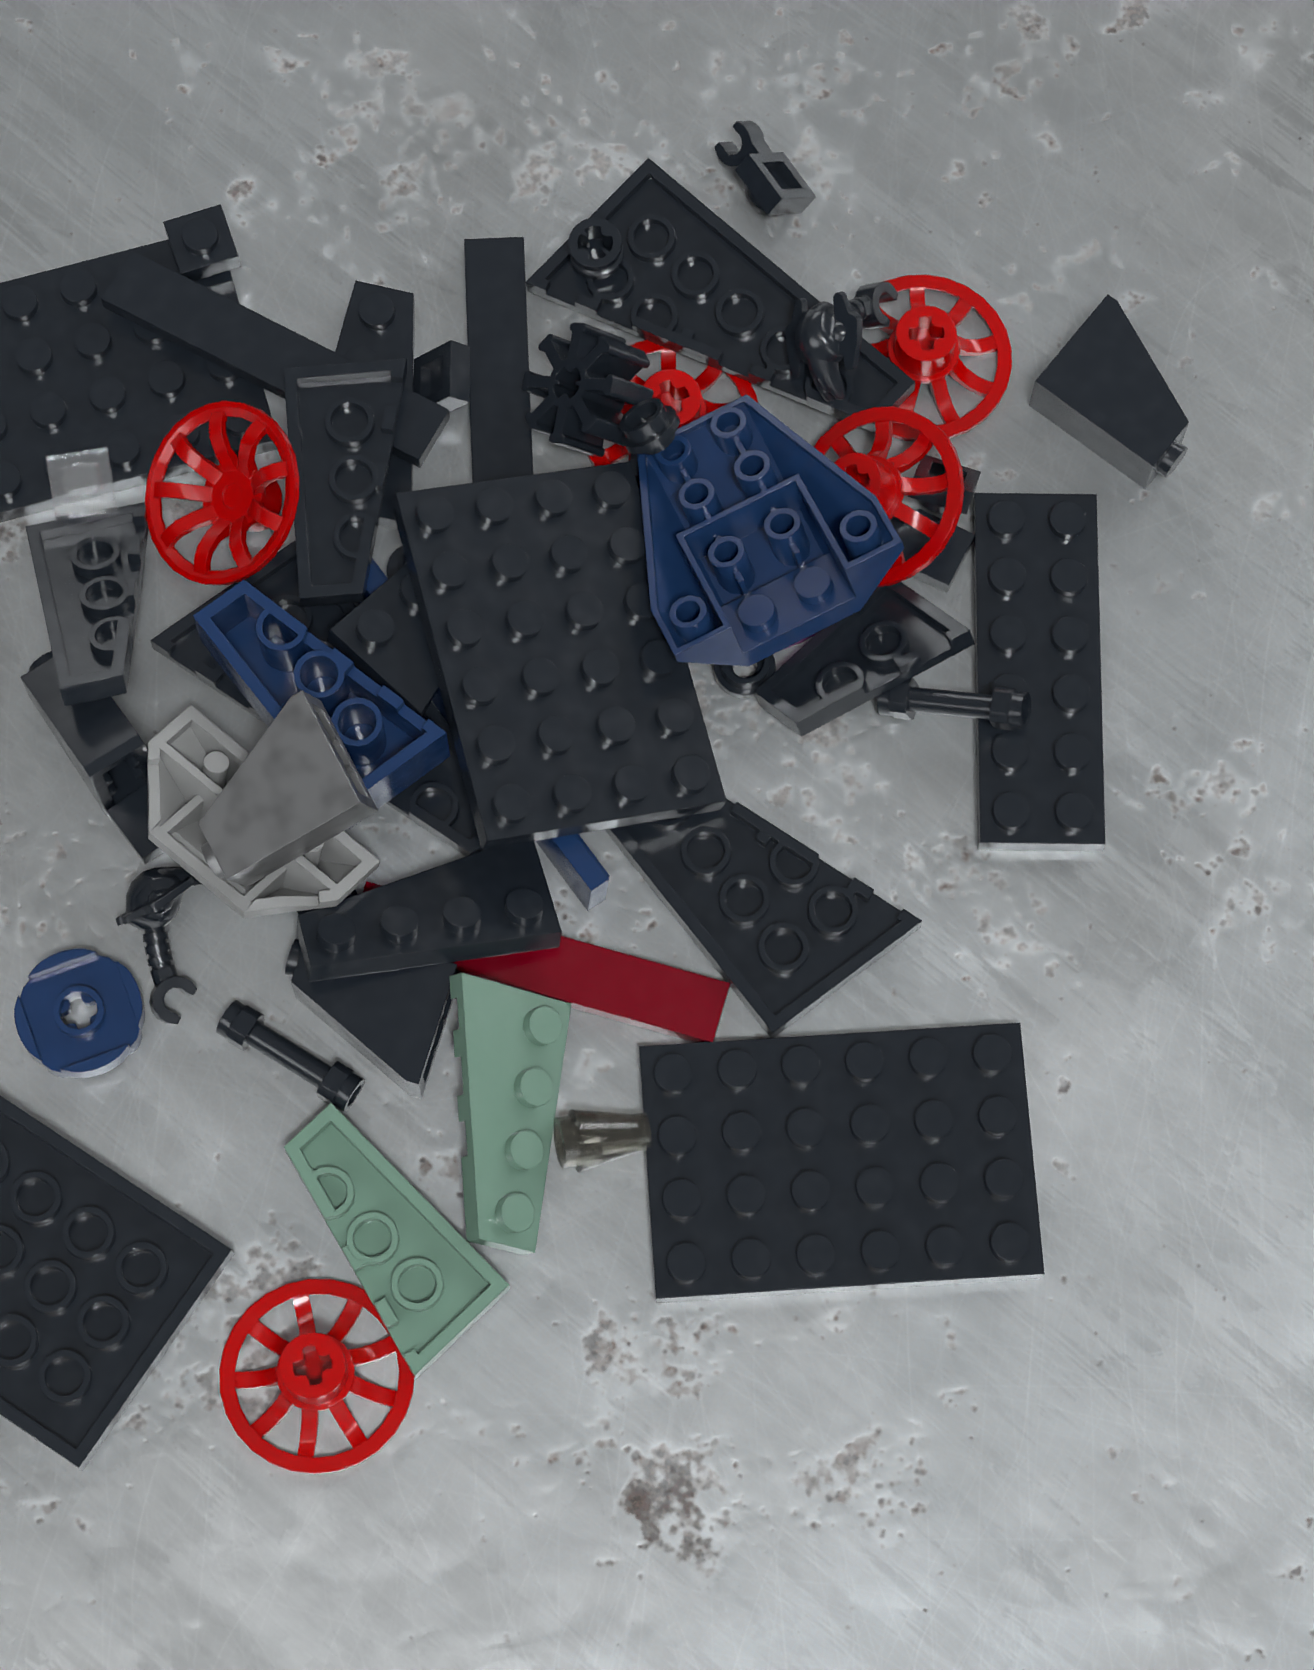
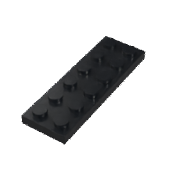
(1042, 638)

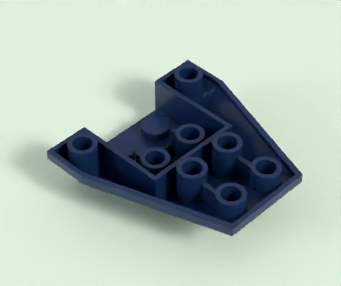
(755, 538)

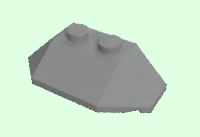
(185, 775)

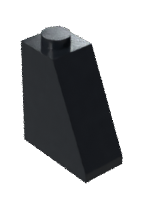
(1113, 397)
(92, 735)
(385, 1015)

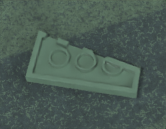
(511, 1084)
(402, 1250)

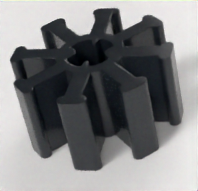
(585, 388)

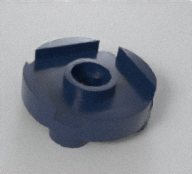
(47, 999)

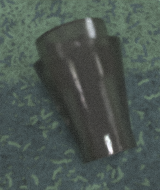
(598, 1137)

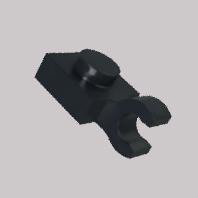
(769, 176)

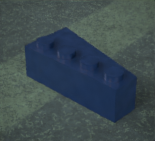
(276, 657)

